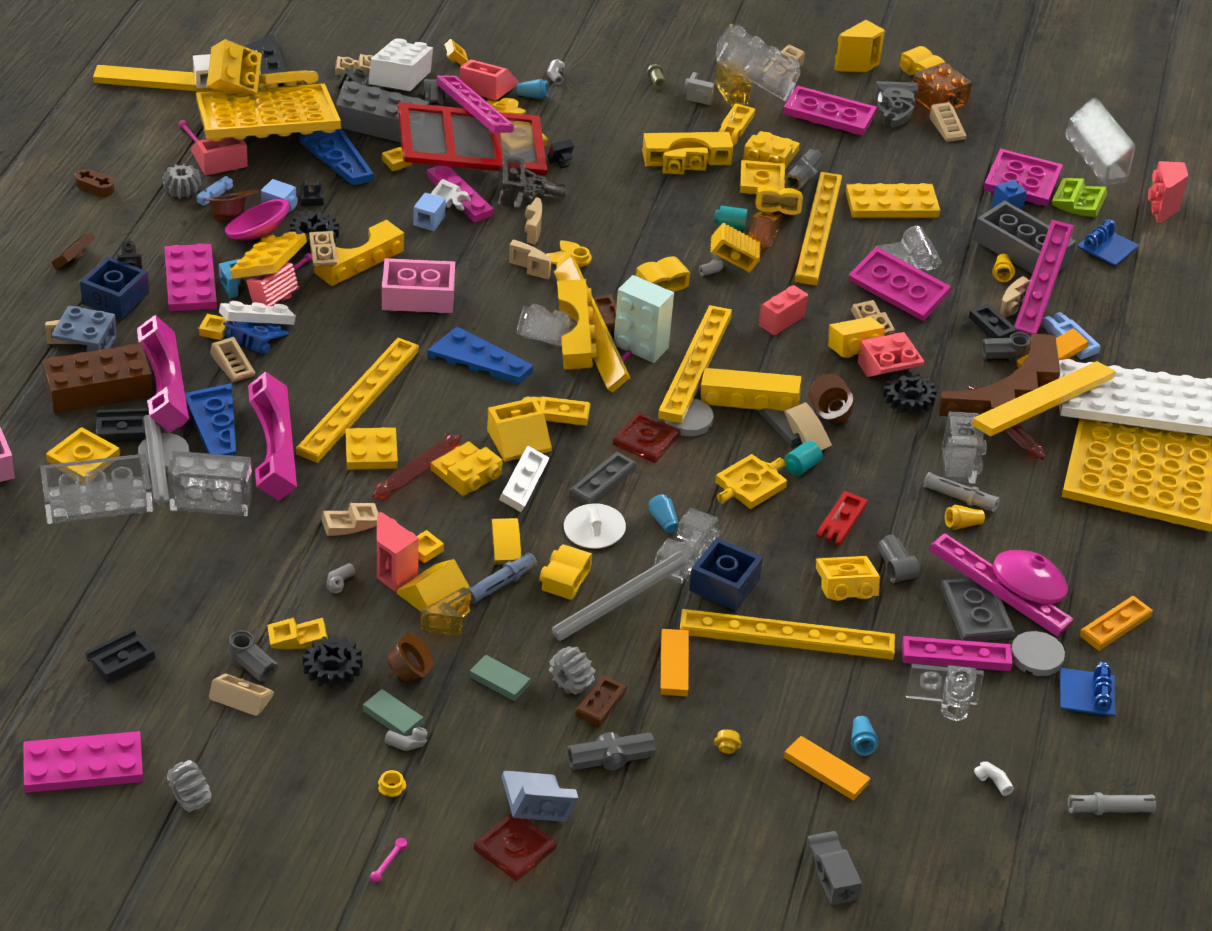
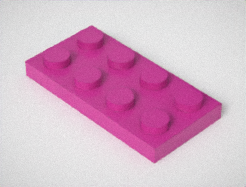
(829, 110)
(190, 277)
(899, 283)
(82, 762)

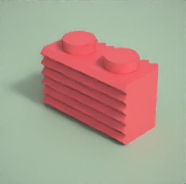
(273, 287)
(783, 310)

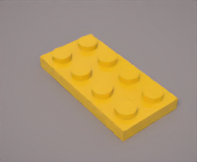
(892, 200)
(268, 255)

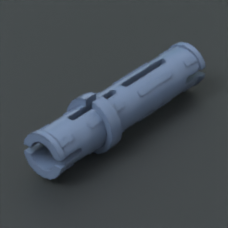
(509, 573)

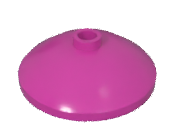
(258, 220)
(1030, 576)

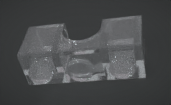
(695, 535)

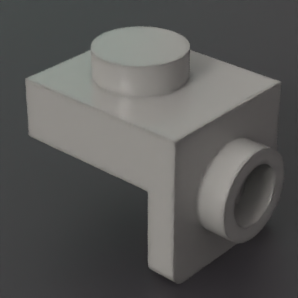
(699, 90)

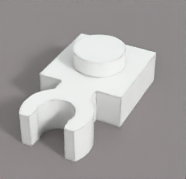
(452, 194)

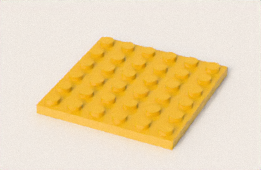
(268, 112)
(1142, 472)

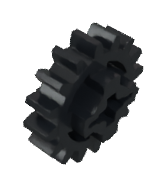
(314, 223)
(910, 393)
(332, 661)

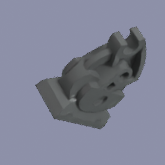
(896, 101)

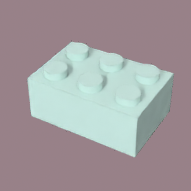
(643, 318)

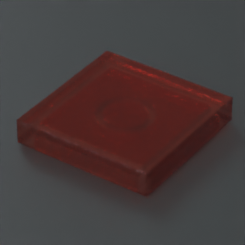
(646, 437)
(515, 846)

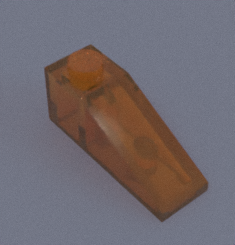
(765, 227)

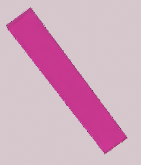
(475, 104)
(1043, 277)
(982, 573)

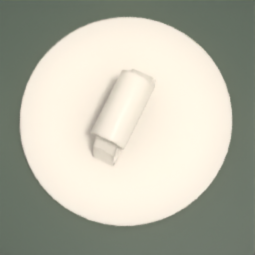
(594, 526)

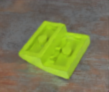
(1079, 199)

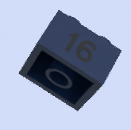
(114, 287)
(725, 574)

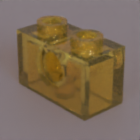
(732, 85)

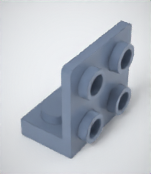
(87, 328)
(538, 796)

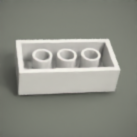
(401, 65)

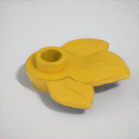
(506, 105)
(569, 249)

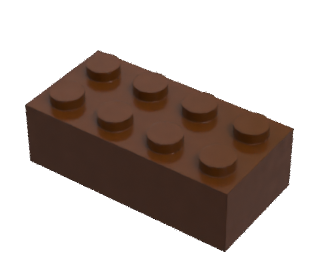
(97, 378)

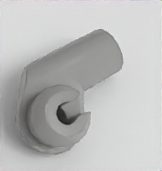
(554, 71)
(714, 266)
(336, 578)
(407, 743)

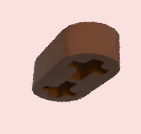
(94, 182)

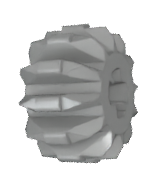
(181, 181)
(572, 670)
(189, 785)

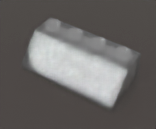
(757, 61)
(1101, 142)

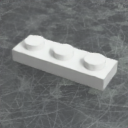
(257, 313)
(524, 478)

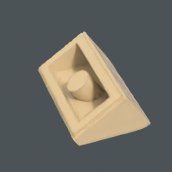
(240, 694)

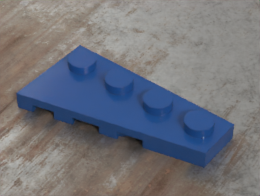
(480, 355)
(214, 418)

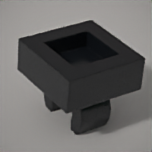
(561, 153)
(312, 194)

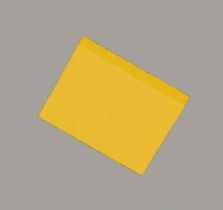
(433, 584)

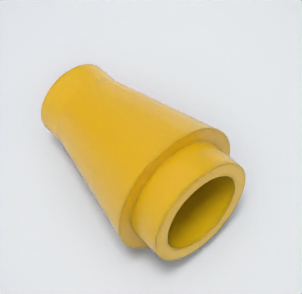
(1003, 268)
(963, 517)

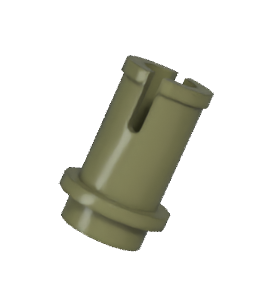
(655, 73)

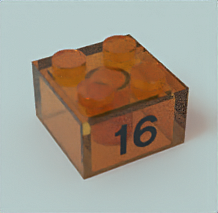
(942, 85)

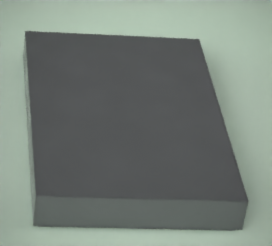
(976, 611)

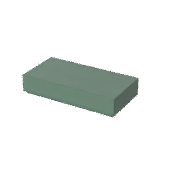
(500, 678)
(392, 713)

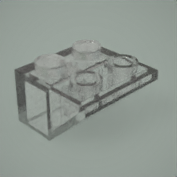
(544, 326)

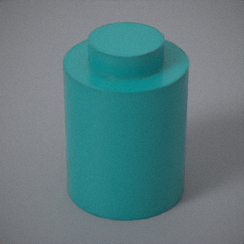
(731, 216)
(803, 458)

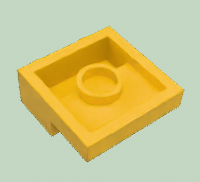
(770, 148)
(467, 467)
(848, 577)

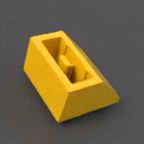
(859, 48)
(233, 68)
(518, 426)

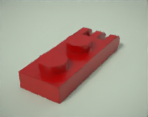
(842, 518)

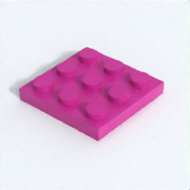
(1031, 173)

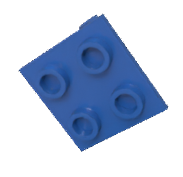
(1107, 244)
(254, 334)
(1088, 690)

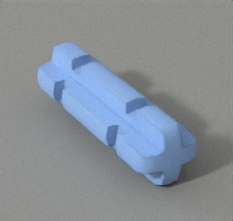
(215, 190)

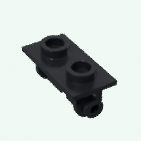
(129, 254)

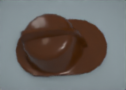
(229, 206)
(831, 398)
(410, 658)

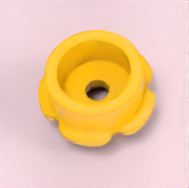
(727, 741)
(391, 783)

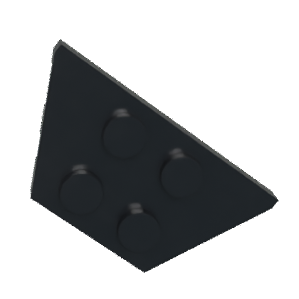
(271, 58)

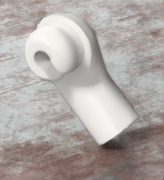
(997, 775)

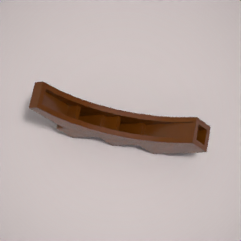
(1036, 371)

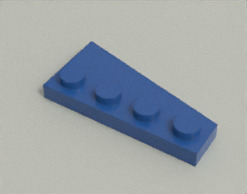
(339, 154)

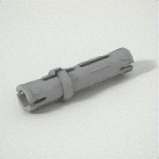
(972, 496)
(1102, 803)

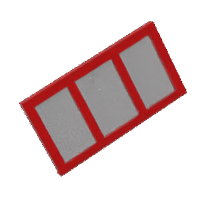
(460, 140)

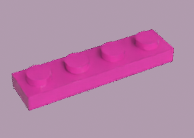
(477, 208)
(957, 653)

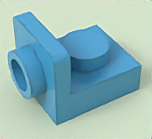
(229, 285)

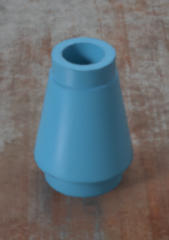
(533, 89)
(663, 511)
(863, 736)

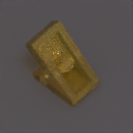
(447, 614)

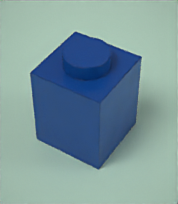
(1010, 192)

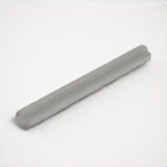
(156, 461)

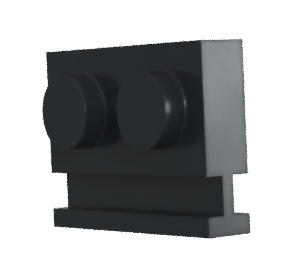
(121, 424)
(120, 655)

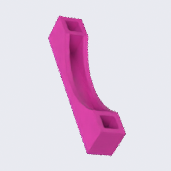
(160, 346)
(271, 404)

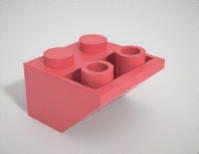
(487, 79)
(220, 155)
(1167, 189)
(888, 354)
(395, 553)

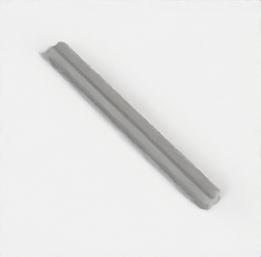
(619, 595)

